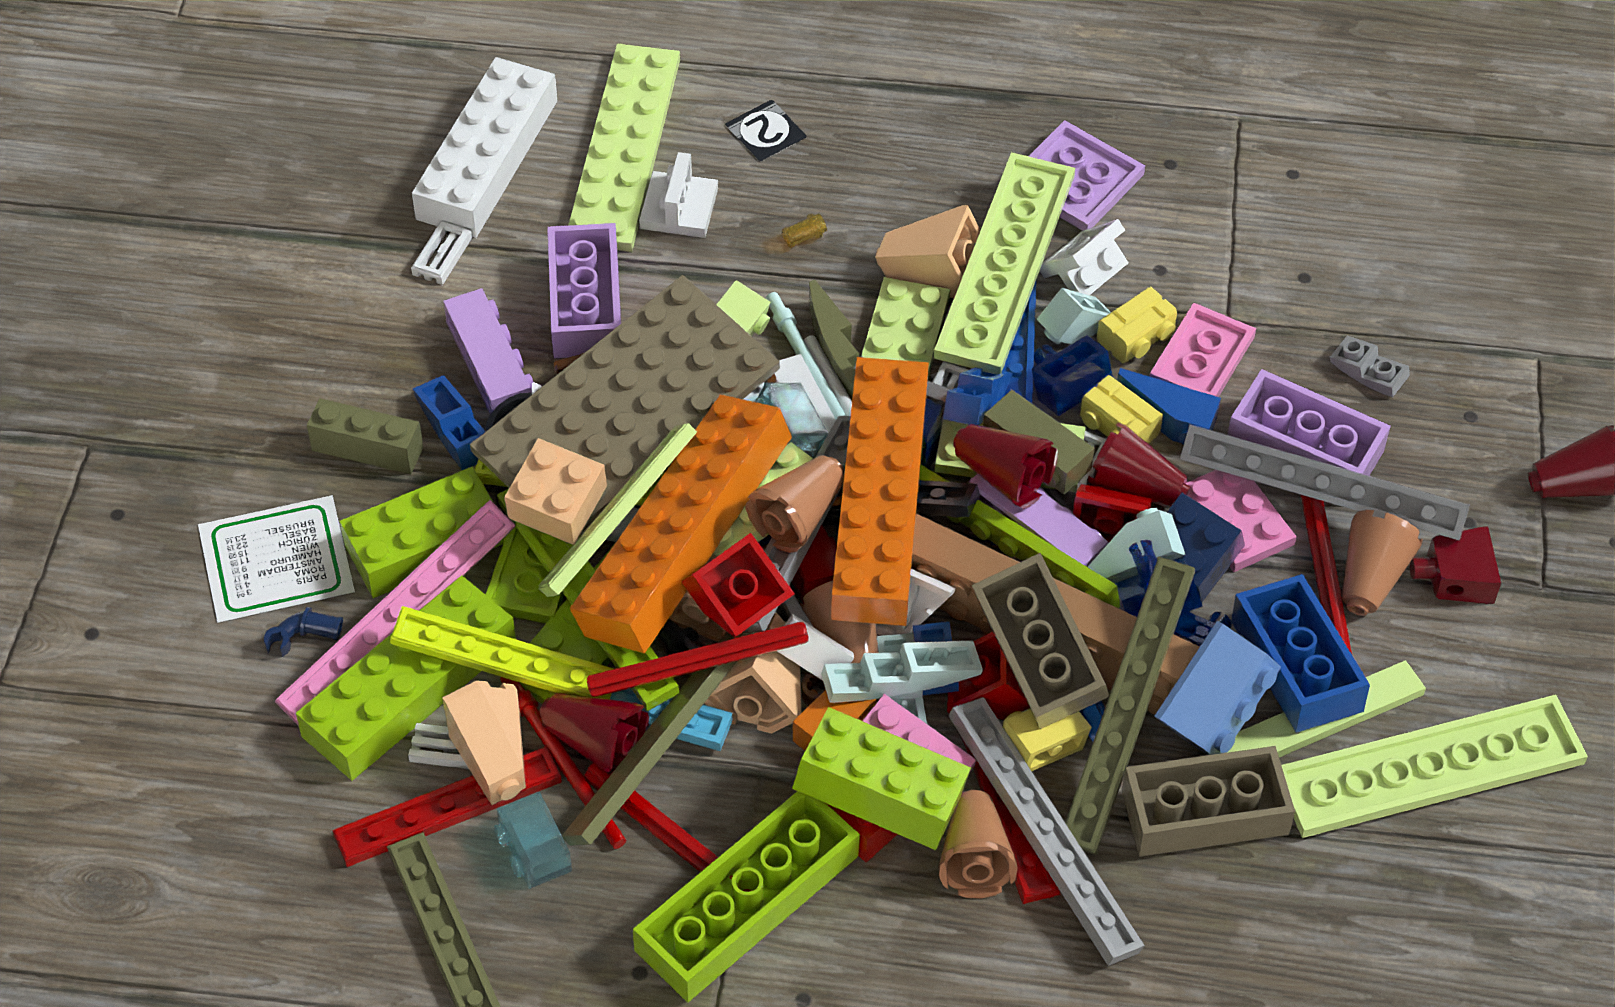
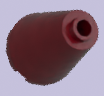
(1008, 461)
(1136, 468)
(1578, 469)
(595, 726)

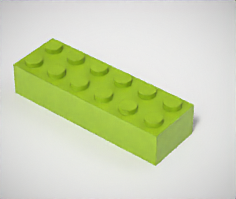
(394, 687)
(717, 922)

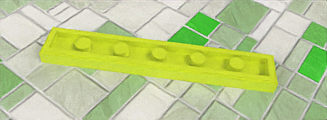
(493, 653)

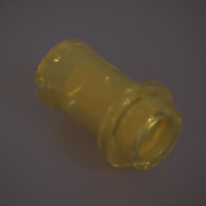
(804, 230)

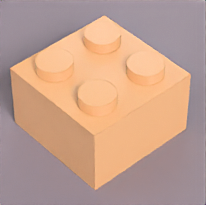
(556, 491)

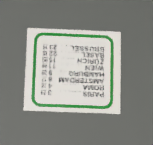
(275, 558)

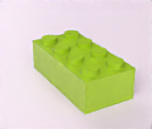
(405, 531)
(881, 778)

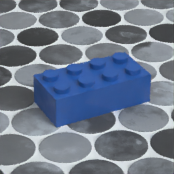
(1317, 671)

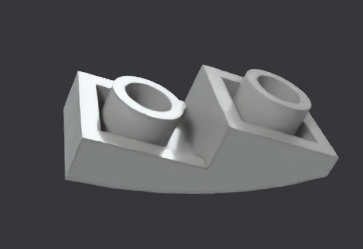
(1362, 363)

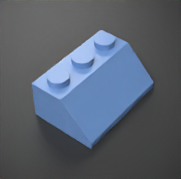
(1218, 691)

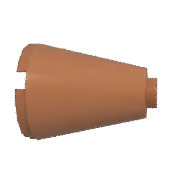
(795, 502)
(1376, 559)
(854, 636)
(976, 849)

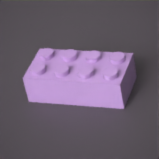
(582, 286)
(1308, 425)

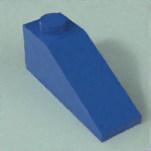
(1177, 403)

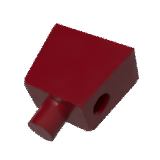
(1461, 568)

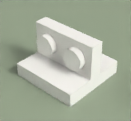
(679, 201)
(1088, 258)

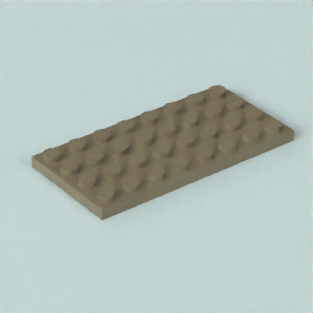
(633, 389)

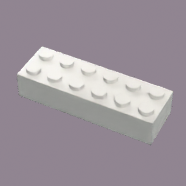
(485, 146)

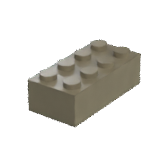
(1040, 641)
(1207, 801)

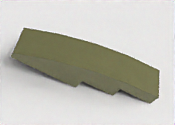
(833, 335)

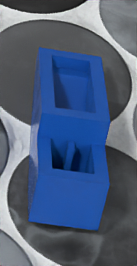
(975, 395)
(450, 419)

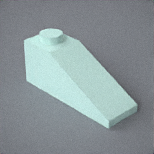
(1151, 524)

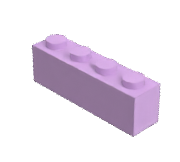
(486, 348)
(1048, 521)

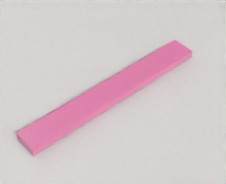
(427, 581)

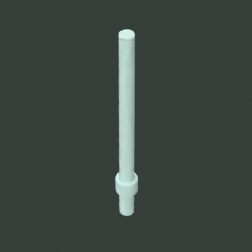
(787, 323)

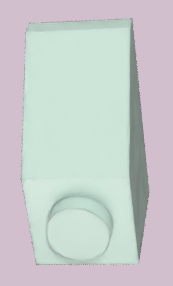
(1072, 316)

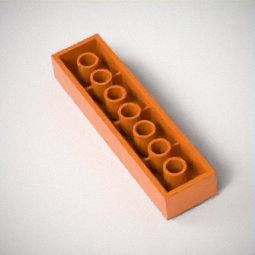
(880, 492)
(681, 523)

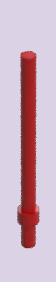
(528, 708)

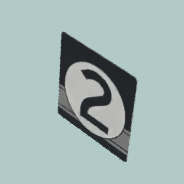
(765, 130)

